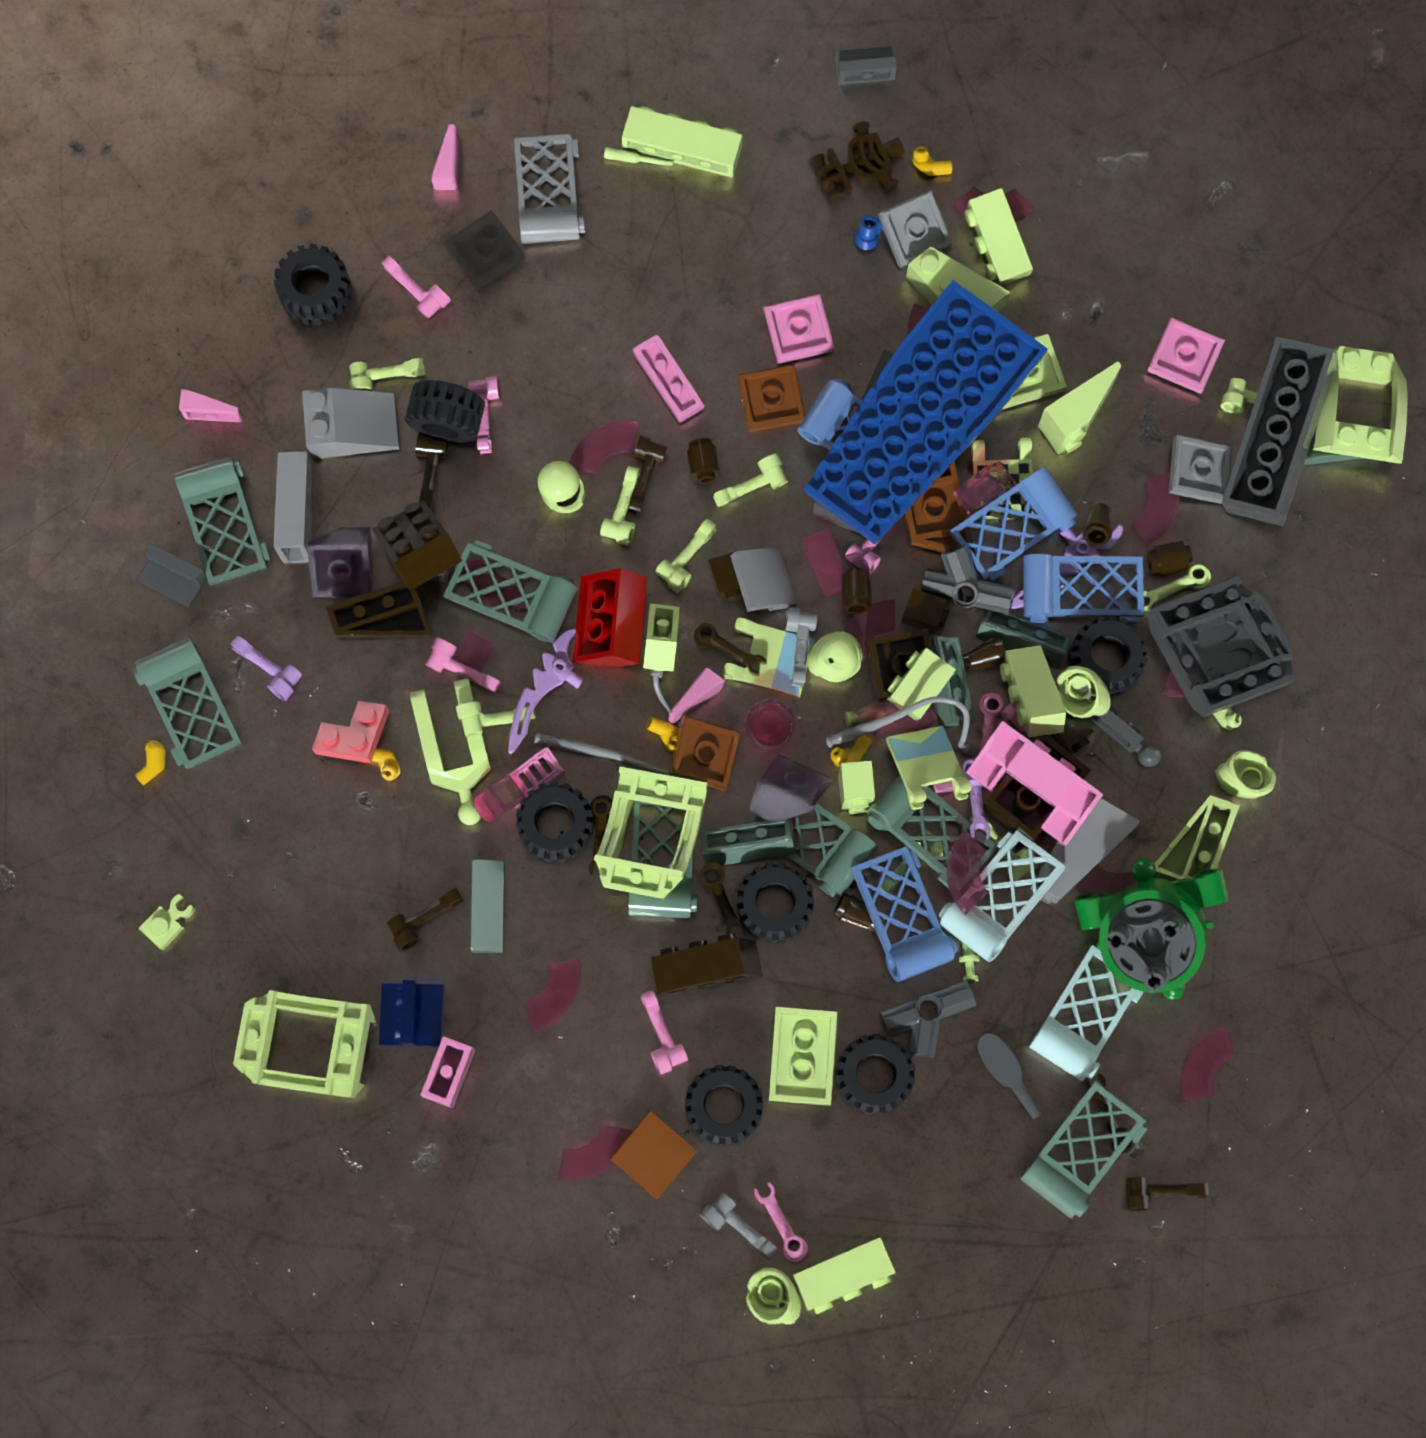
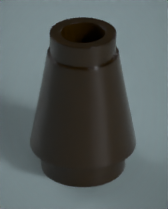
(1098, 525)
(986, 655)
(854, 912)

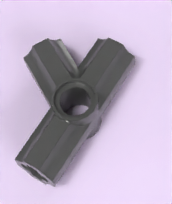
(962, 573)
(924, 1029)

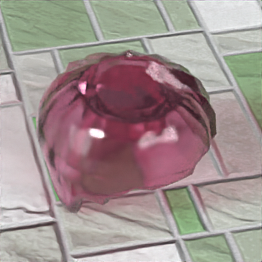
(769, 724)

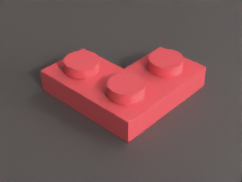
(356, 741)

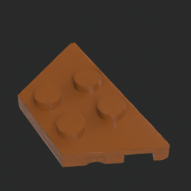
(937, 514)

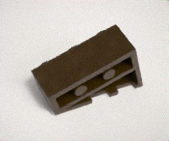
(381, 614)
(705, 964)

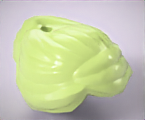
(842, 652)
(1077, 688)
(1246, 775)
(767, 1291)

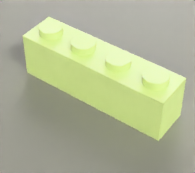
(682, 141)

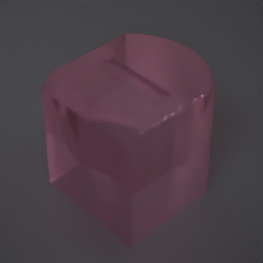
(498, 799)

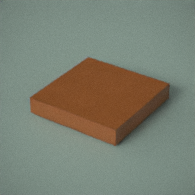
(771, 398)
(704, 752)
(653, 1154)

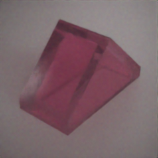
(984, 487)

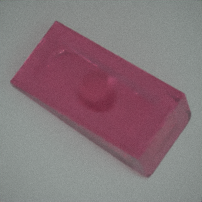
(824, 561)

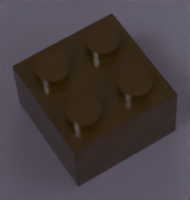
(889, 655)

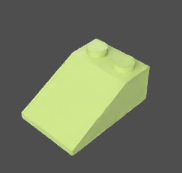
(1069, 417)

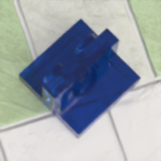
(411, 1014)

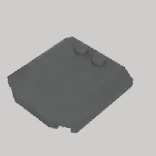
(1222, 646)

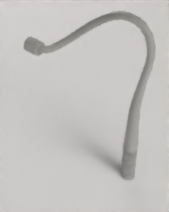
(865, 728)
(584, 748)

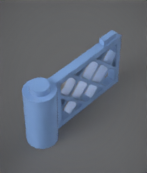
(828, 413)
(1046, 502)
(1043, 591)
(920, 951)

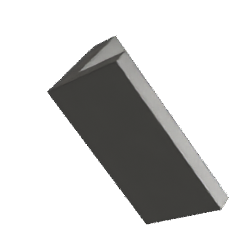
(865, 65)
(171, 576)

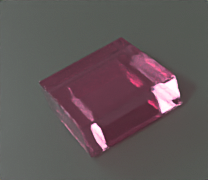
(474, 651)

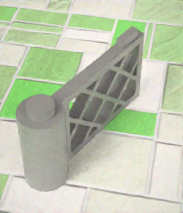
(555, 221)

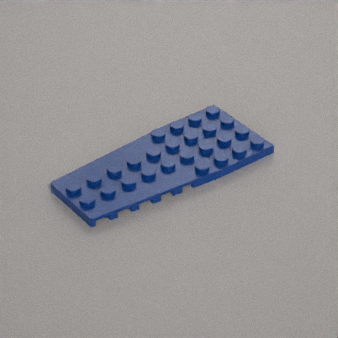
(923, 411)

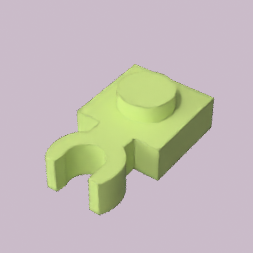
(164, 925)

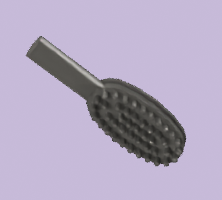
(1006, 1069)

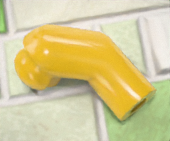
(928, 166)
(666, 730)
(852, 754)
(154, 762)
(387, 762)

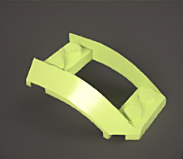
(1361, 439)
(657, 790)
(346, 1051)

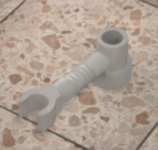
(801, 623)
(722, 1212)

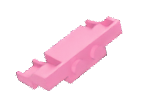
(1040, 773)

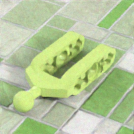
(459, 779)

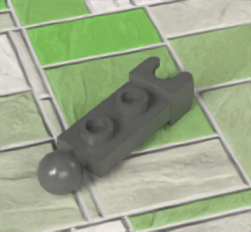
(1128, 736)

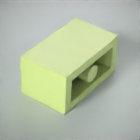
(661, 637)
(922, 680)
(856, 786)

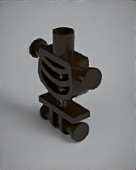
(878, 155)

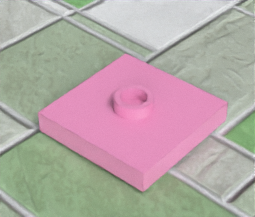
(798, 328)
(1186, 355)

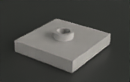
(914, 228)
(1199, 469)

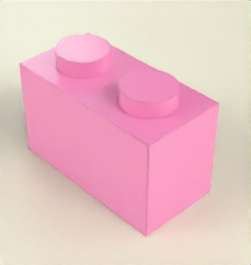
(448, 1072)

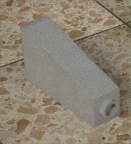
(293, 506)
(1089, 846)

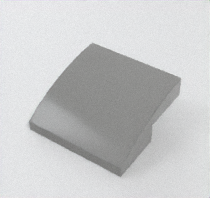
(763, 579)

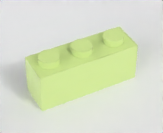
(998, 238)
(1033, 691)
(844, 1275)

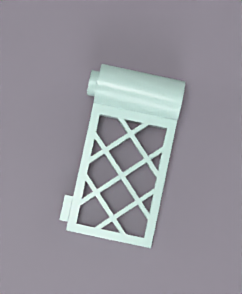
(980, 930)
(1065, 1046)

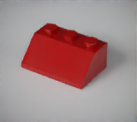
(610, 618)

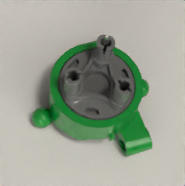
(1155, 927)

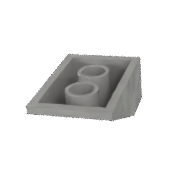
(349, 422)

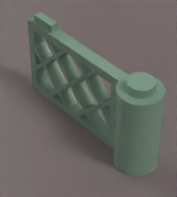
(212, 482)
(548, 604)
(163, 671)
(893, 811)
(847, 851)
(679, 901)
(1060, 1184)

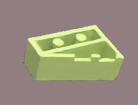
(934, 272)
(1200, 841)

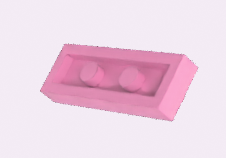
(668, 378)

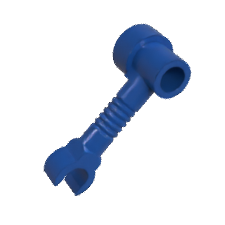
(868, 233)

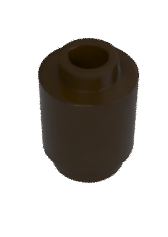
(703, 460)
(1169, 558)
(856, 591)

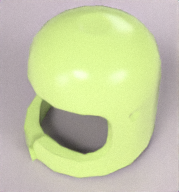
(558, 483)

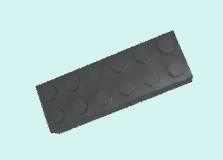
(1280, 431)

